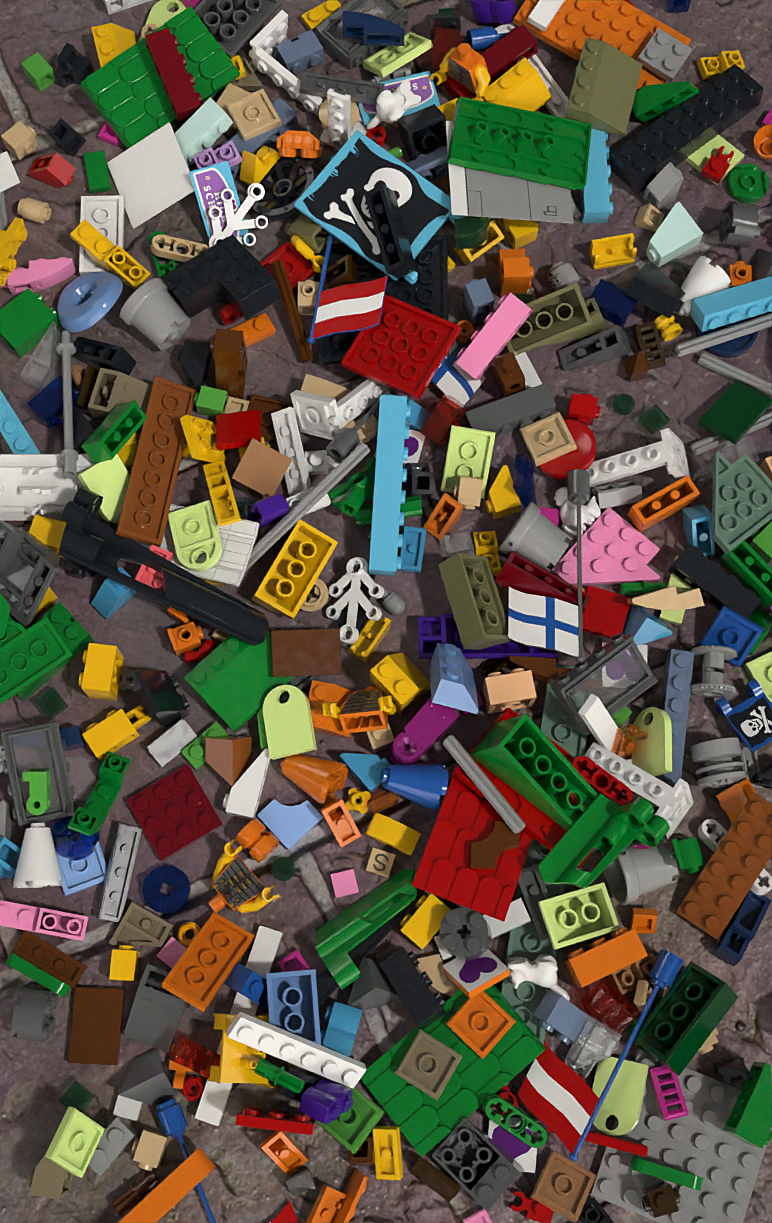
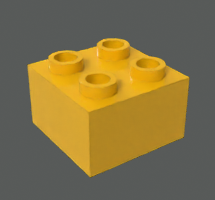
(101, 671)

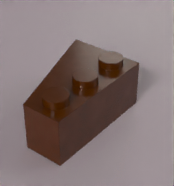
(230, 361)

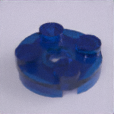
(68, 847)
(154, 883)

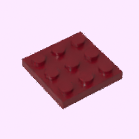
(174, 812)

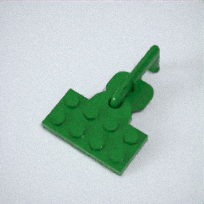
(27, 653)

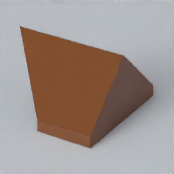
(228, 755)

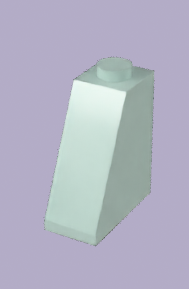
(674, 236)

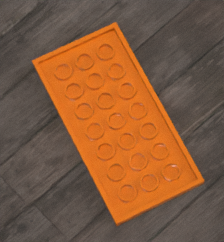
(601, 20)

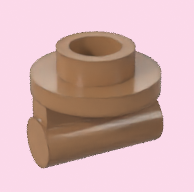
(77, 375)

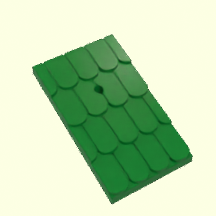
(131, 92)
(520, 143)
(428, 1120)

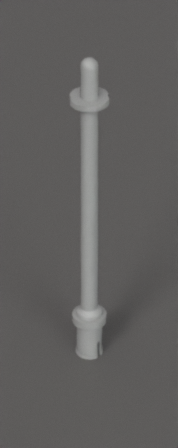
(68, 455)

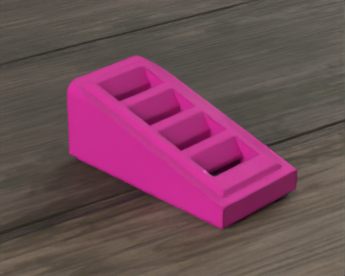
(662, 1104)

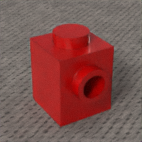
(583, 408)

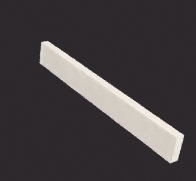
(260, 961)

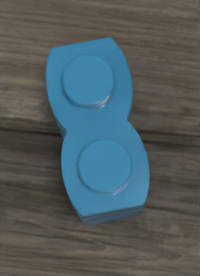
(341, 1028)

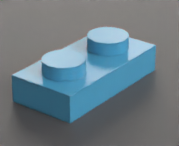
(412, 549)

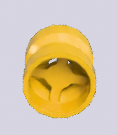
(668, 327)

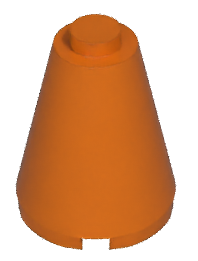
(315, 776)

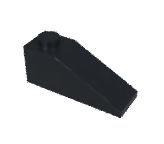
(103, 355)

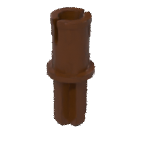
(135, 1193)

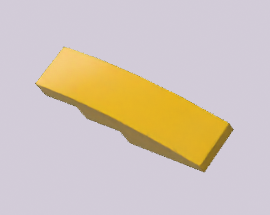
(221, 493)

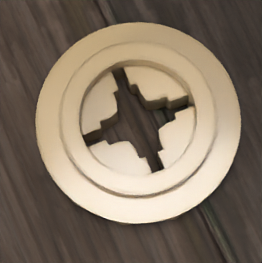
(322, 594)

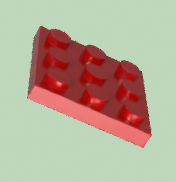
(276, 1121)

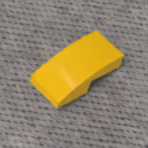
(713, 66)
(487, 545)
(393, 833)

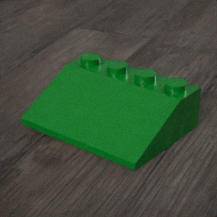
(235, 679)

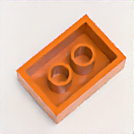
(604, 957)

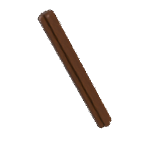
(292, 311)

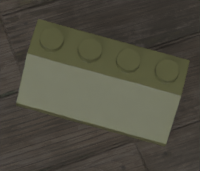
(551, 318)
(474, 601)

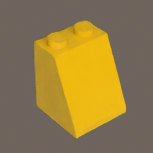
(401, 679)

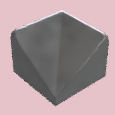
(300, 1182)

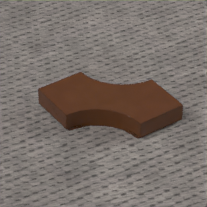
(485, 852)

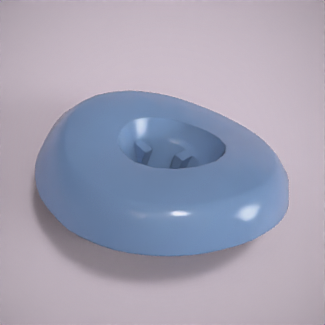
(88, 300)

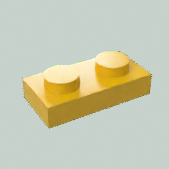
(319, 14)
(387, 1152)

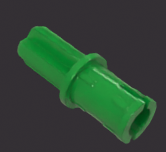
(640, 588)
(279, 1076)

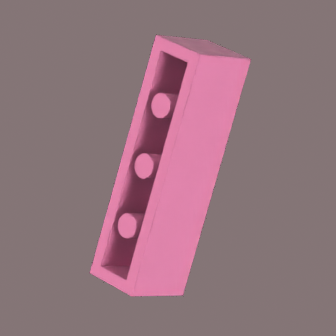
(494, 335)

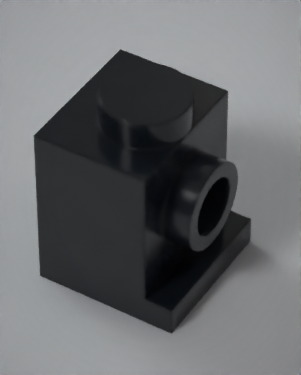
(67, 137)

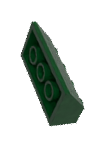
(685, 1017)

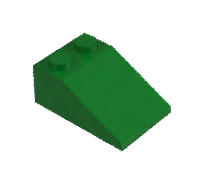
(752, 1111)

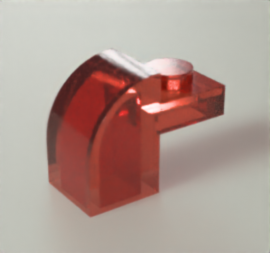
(194, 1056)

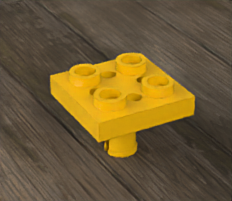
(200, 439)

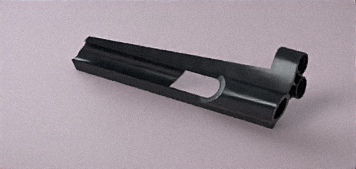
(100, 549)

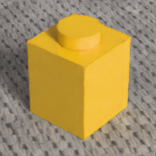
(124, 963)

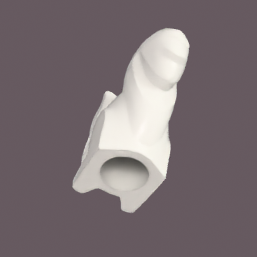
(568, 512)

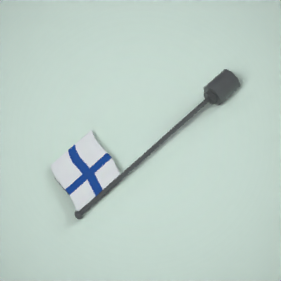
(448, 379)
(547, 620)

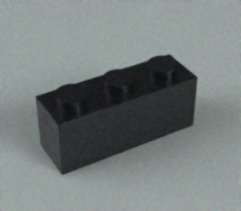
(414, 987)

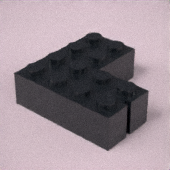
(223, 272)

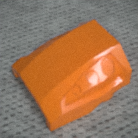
(298, 144)

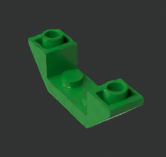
(105, 793)

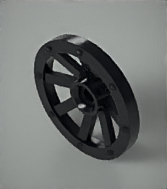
(284, 190)

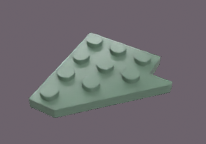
(738, 500)

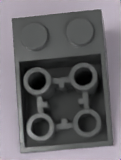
(155, 1011)
(468, 1154)

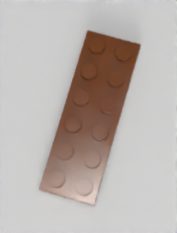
(731, 869)

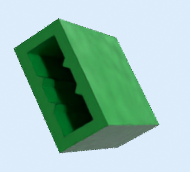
(25, 321)

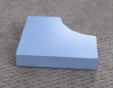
(290, 822)

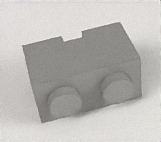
(111, 1145)

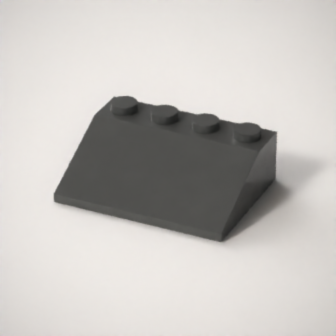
(235, 20)

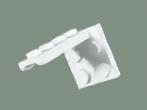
(263, 48)
(340, 121)
(325, 417)
(666, 452)
(671, 801)

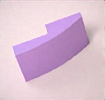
(227, 152)

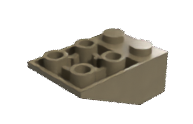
(115, 389)

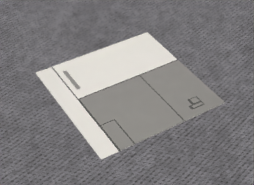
(505, 197)

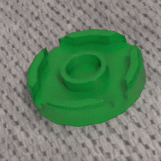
(747, 183)

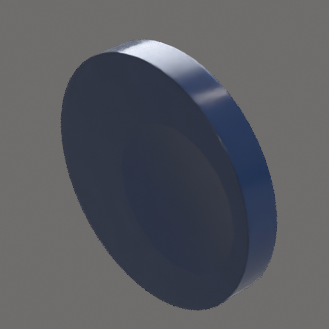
(732, 347)

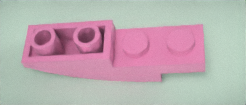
(40, 275)
(42, 920)

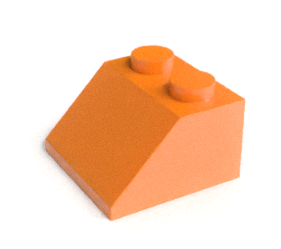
(326, 692)

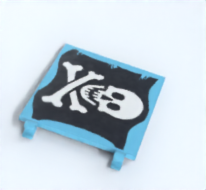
(339, 203)

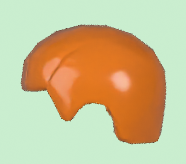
(763, 142)

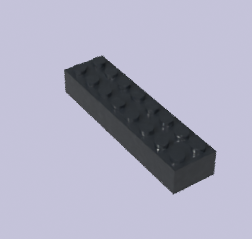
(686, 128)

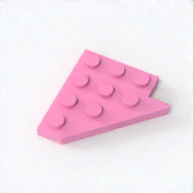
(610, 554)

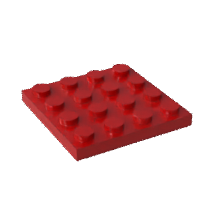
(402, 349)

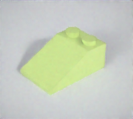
(579, 916)

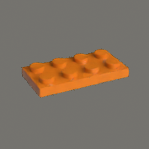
(208, 961)

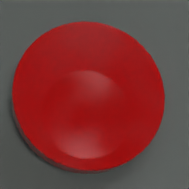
(577, 459)

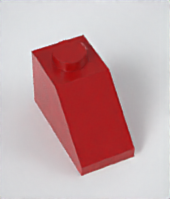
(52, 170)

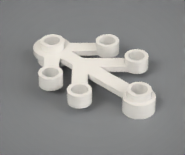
(234, 221)
(353, 597)

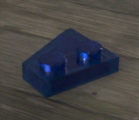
(524, 480)

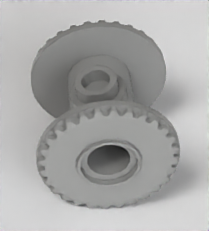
(713, 671)

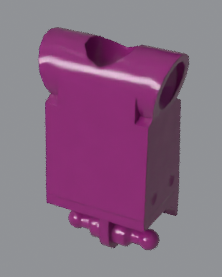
(422, 733)

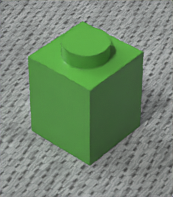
(38, 71)
(210, 401)

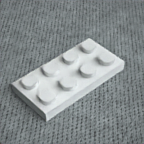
(107, 216)

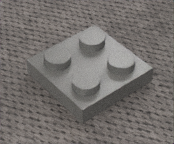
(664, 55)

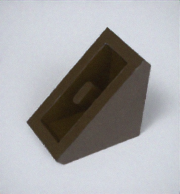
(341, 273)

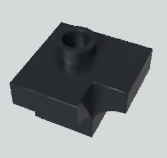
(445, 18)
(72, 67)
(418, 480)

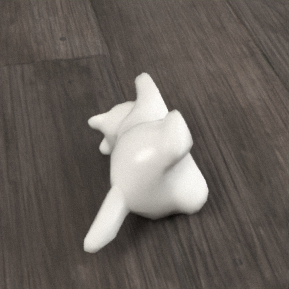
(392, 105)
(540, 971)

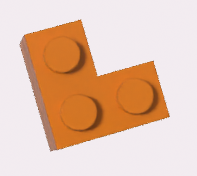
(514, 271)

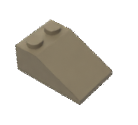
(50, 1180)

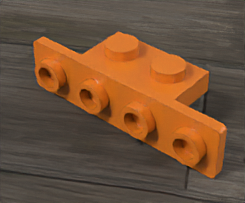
(338, 1206)

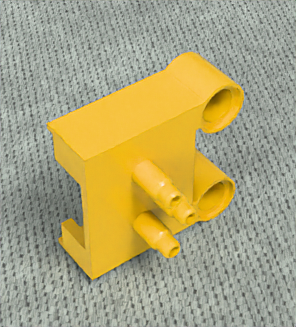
(237, 1059)

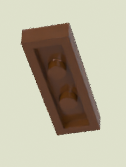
(50, 959)

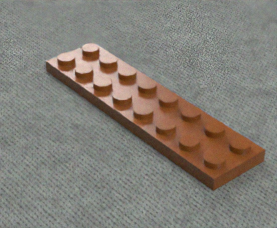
(155, 463)

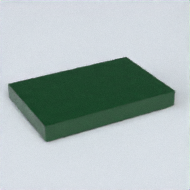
(735, 412)

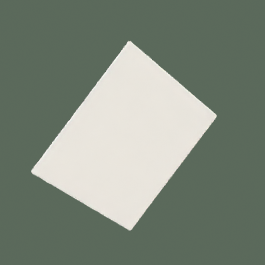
(151, 175)

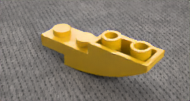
(9, 243)
(109, 256)

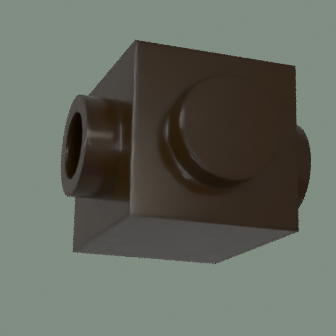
(660, 1199)

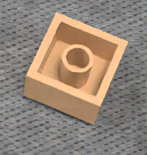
(508, 691)

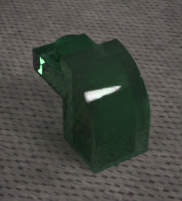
(471, 231)

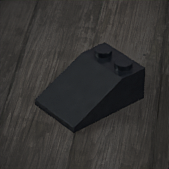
(163, 695)

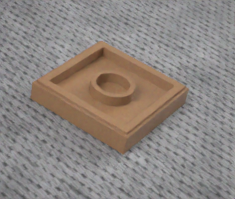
(262, 468)
(563, 1186)

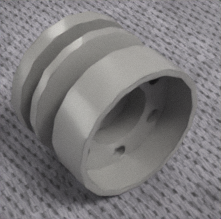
(718, 762)

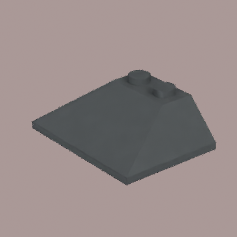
(24, 571)

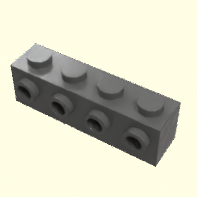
(512, 411)

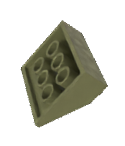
(604, 87)

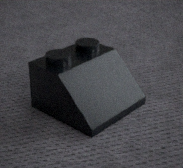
(423, 131)

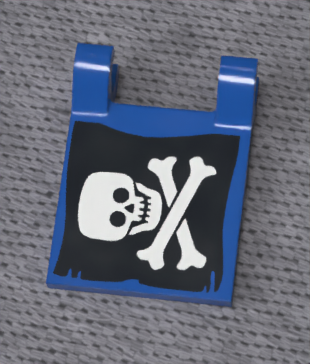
(751, 718)

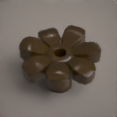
(493, 666)

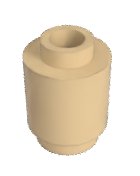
(34, 210)

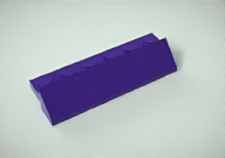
(445, 631)

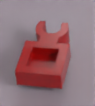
(717, 166)
(535, 1210)

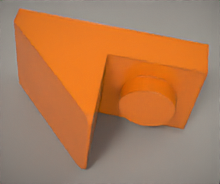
(340, 822)
(284, 1152)

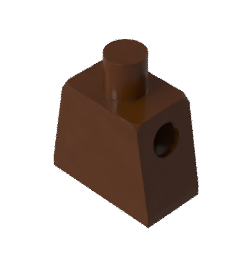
(506, 374)

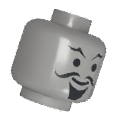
(562, 275)

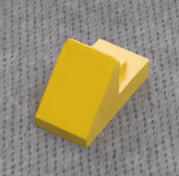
(258, 165)

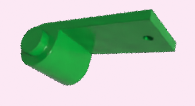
(688, 855)

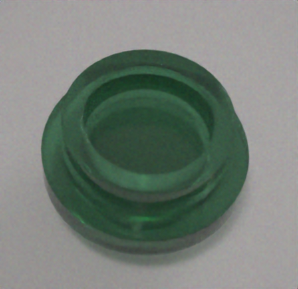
(623, 404)
(283, 869)

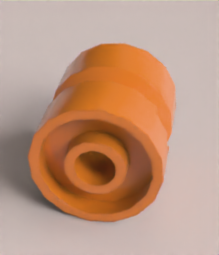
(257, 840)

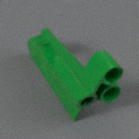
(601, 827)
(359, 922)

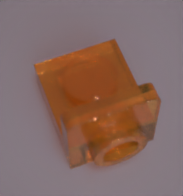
(625, 738)
(382, 801)

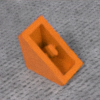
(444, 516)

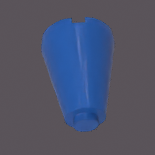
(417, 782)

